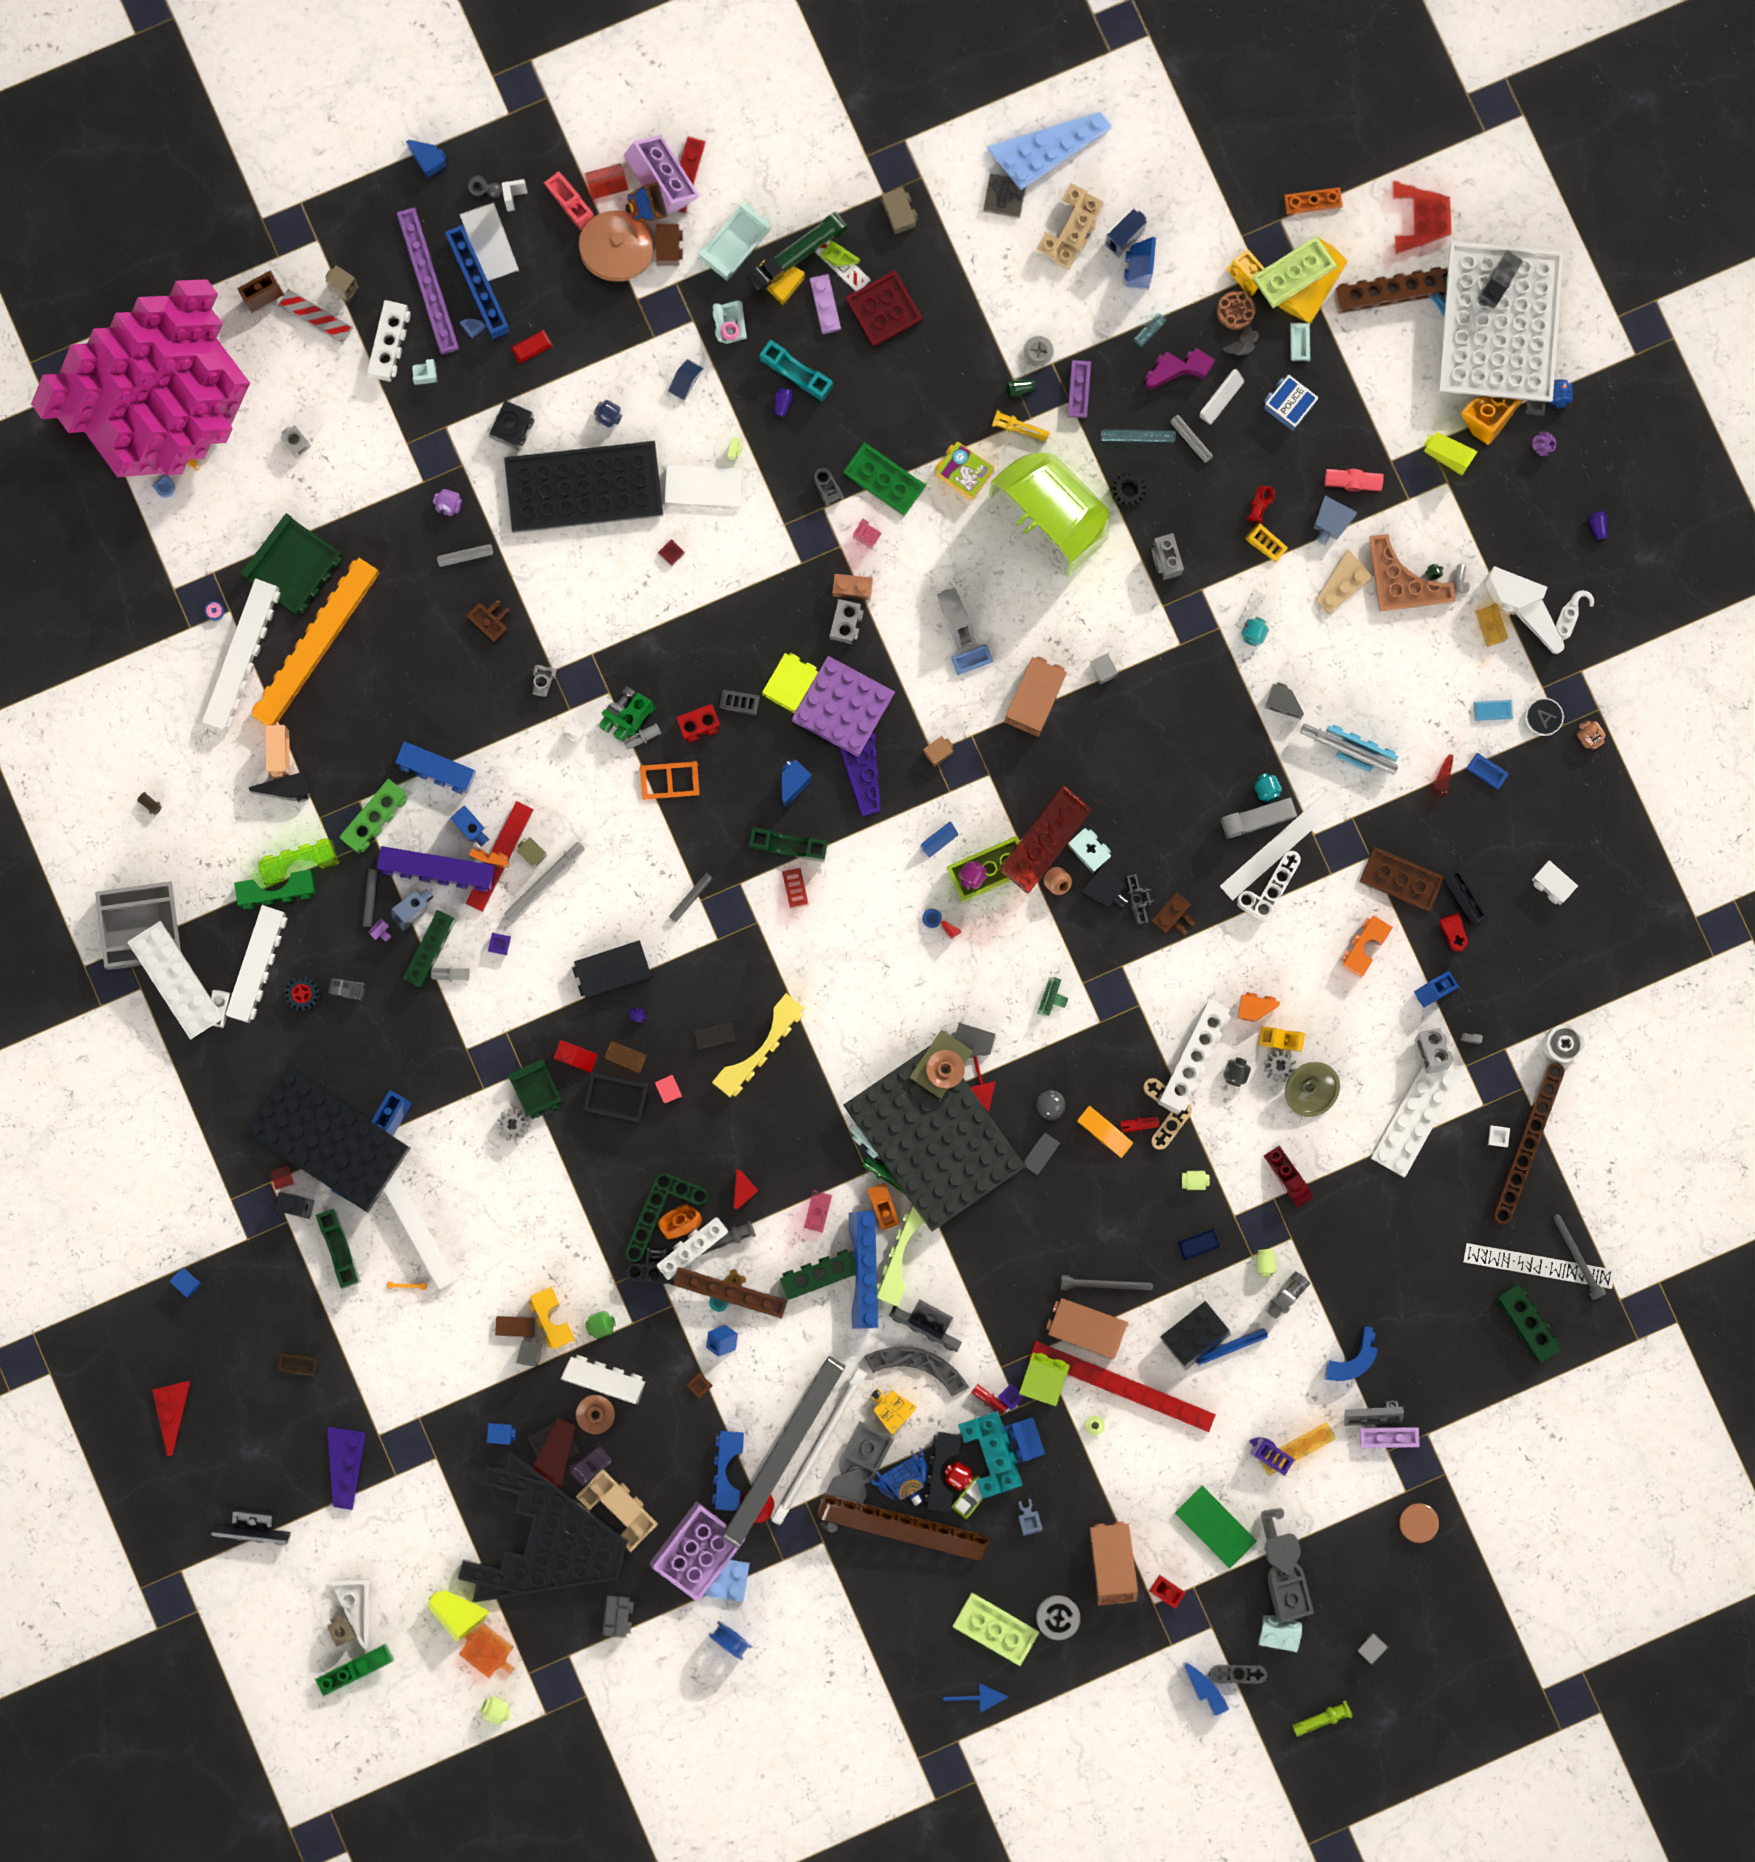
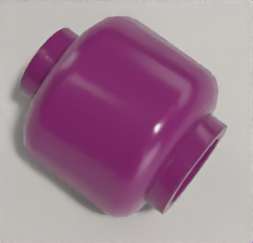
(972, 875)

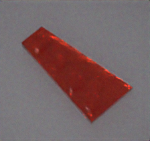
(555, 1452)

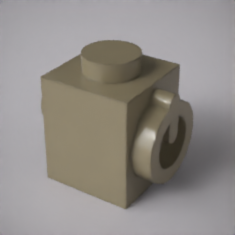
(340, 1630)

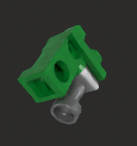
(626, 719)

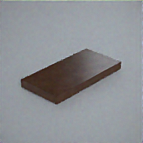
(1401, 879)

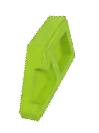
(838, 256)

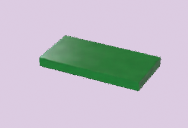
(884, 479)
(1215, 1526)

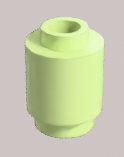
(1195, 1180)
(1266, 1263)

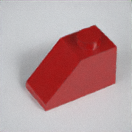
(575, 1056)

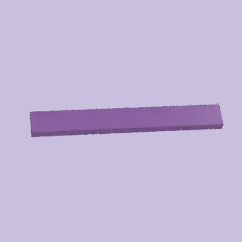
(427, 281)

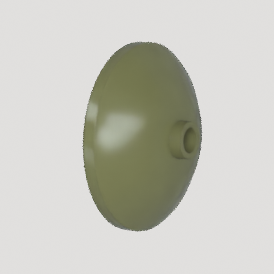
(1320, 1093)

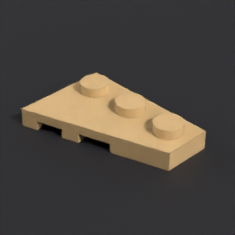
(1344, 582)

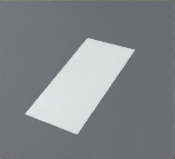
(489, 241)

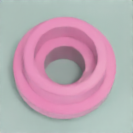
(729, 325)

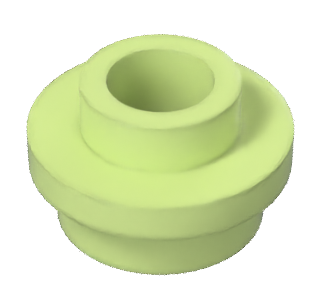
(1090, 1430)

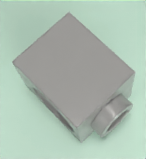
(298, 448)

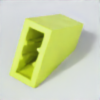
(1449, 452)
(456, 1613)

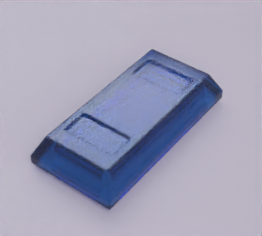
(1198, 1244)

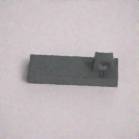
(1390, 1414)

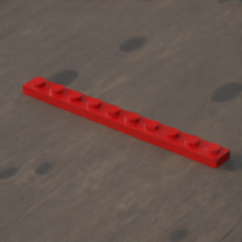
(1130, 1389)

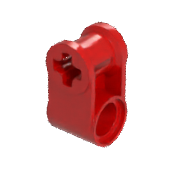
(1452, 929)

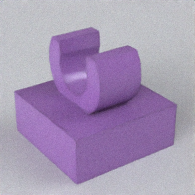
(379, 930)

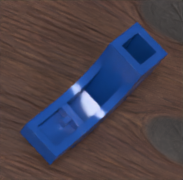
(1358, 1365)

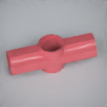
(1353, 480)

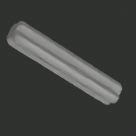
(1191, 438)
(465, 555)

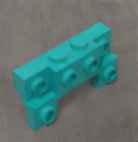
(997, 1453)

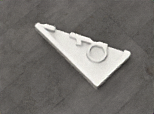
(355, 1601)

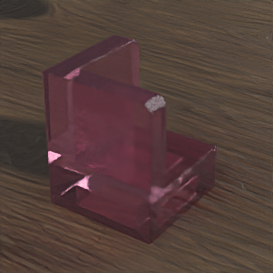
(866, 534)

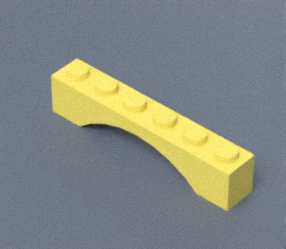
(733, 1076)

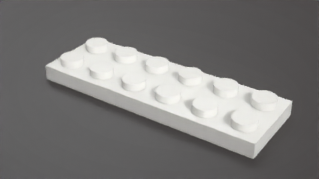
(175, 980)
(1414, 1120)

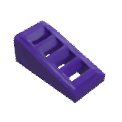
(1258, 1447)

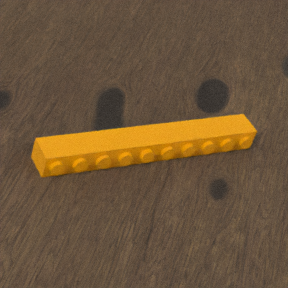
(315, 643)

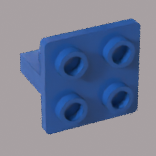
(1024, 1440)

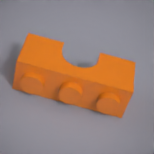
(1356, 959)

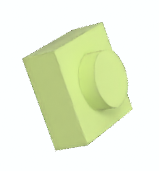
(734, 449)

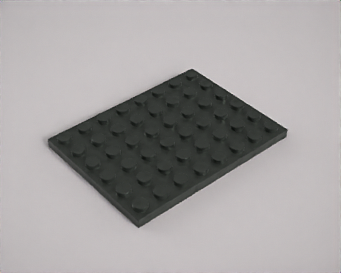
(935, 1148)

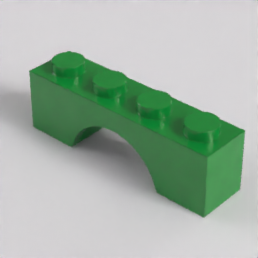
(299, 885)

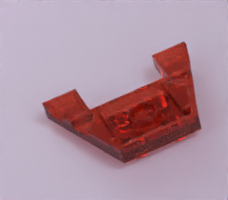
(1430, 216)

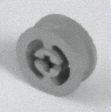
(1073, 1619)

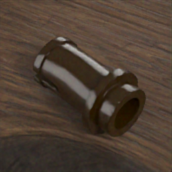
(149, 803)

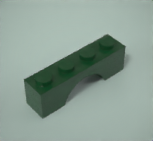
(786, 845)
(339, 1249)

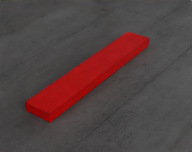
(505, 844)

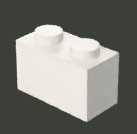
(1554, 883)

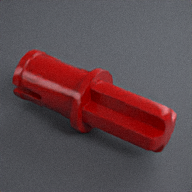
(1140, 1124)
(989, 1399)

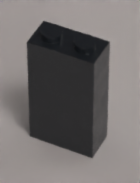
(611, 970)

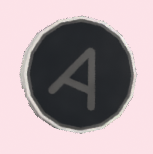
(1544, 717)

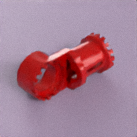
(1259, 504)

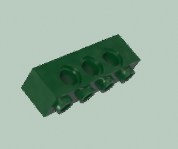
(429, 949)
(792, 1290)
(1507, 1301)

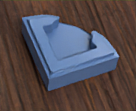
(473, 326)

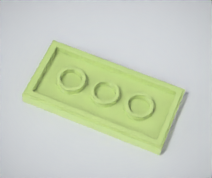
(1294, 272)
(995, 1629)

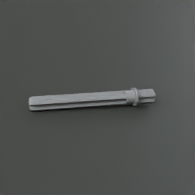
(1347, 748)
(542, 883)

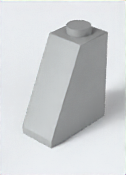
(956, 618)

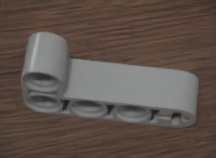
(1258, 818)

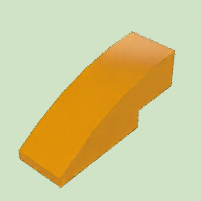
(1104, 1131)

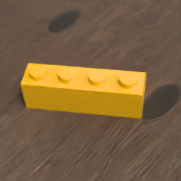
(1309, 300)

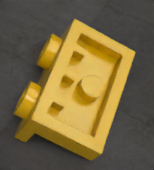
(1242, 270)

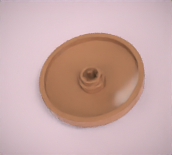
(616, 246)

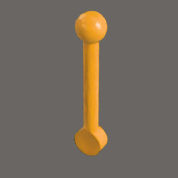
(423, 1286)

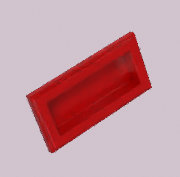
(531, 346)

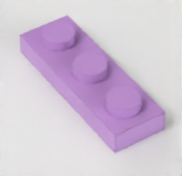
(825, 304)
(1389, 1437)

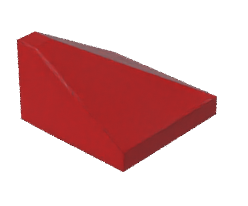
(950, 930)

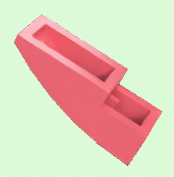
(569, 200)

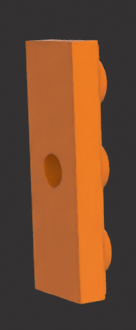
(1301, 202)

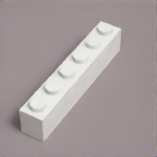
(255, 964)

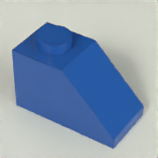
(427, 156)
(1436, 989)

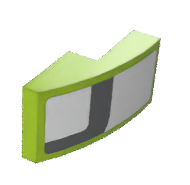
(968, 1499)

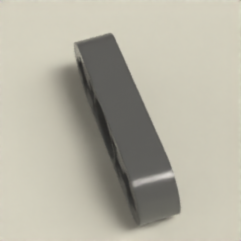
(1223, 1679)

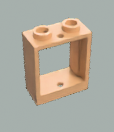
(277, 751)

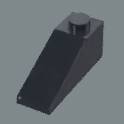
(1500, 280)
(289, 788)

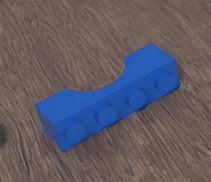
(726, 1495)

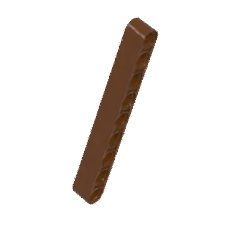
(1521, 1150)
(902, 1527)

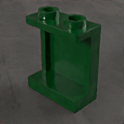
(535, 1089)

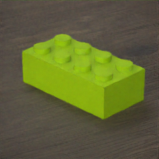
(991, 859)

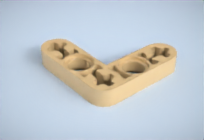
(1184, 1117)

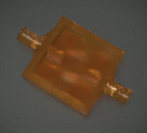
(487, 1651)

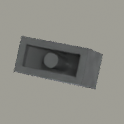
(1283, 701)
(529, 1352)

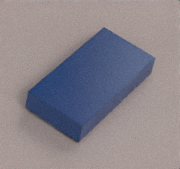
(1487, 771)

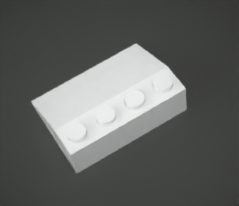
(604, 1380)

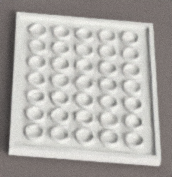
(1506, 347)

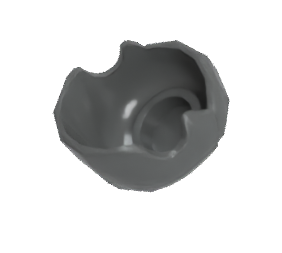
(1051, 1105)

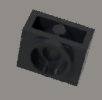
(516, 435)

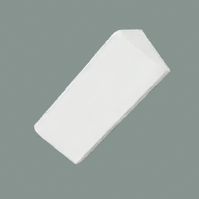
(1221, 397)

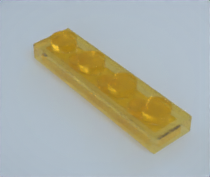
(1303, 1445)

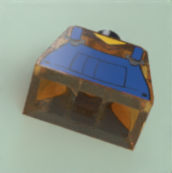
(646, 203)

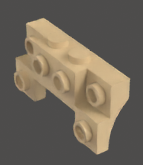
(1074, 234)
(618, 1500)

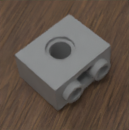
(1167, 557)

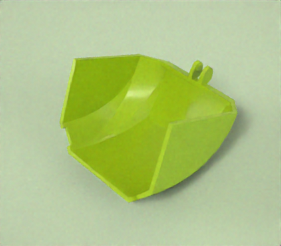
(1056, 504)

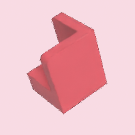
(668, 1089)

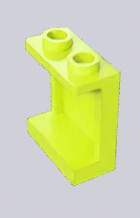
(790, 682)

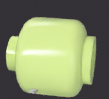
(495, 1710)

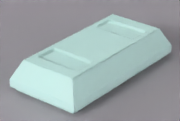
(1300, 341)

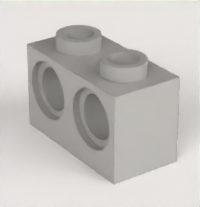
(841, 621)
(1429, 1051)

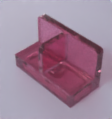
(817, 1211)

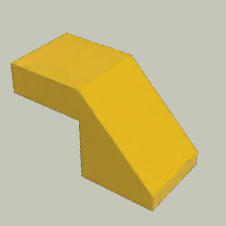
(1281, 1039)

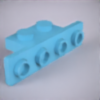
(1369, 746)

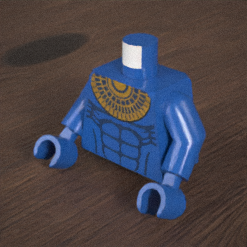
(904, 1479)

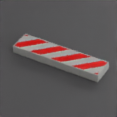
(315, 316)

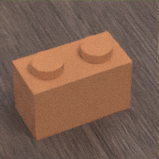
(852, 587)

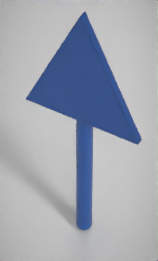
(988, 1697)

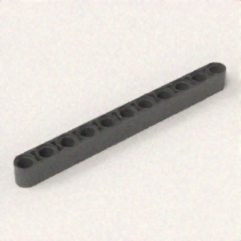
(783, 1452)

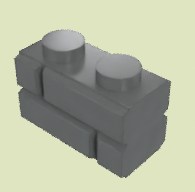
(616, 1616)

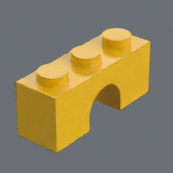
(543, 1303)

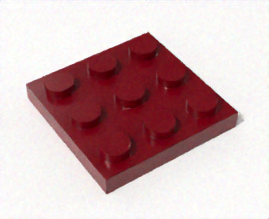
(884, 308)

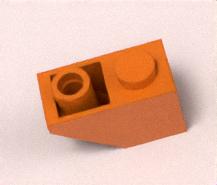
(1254, 1008)

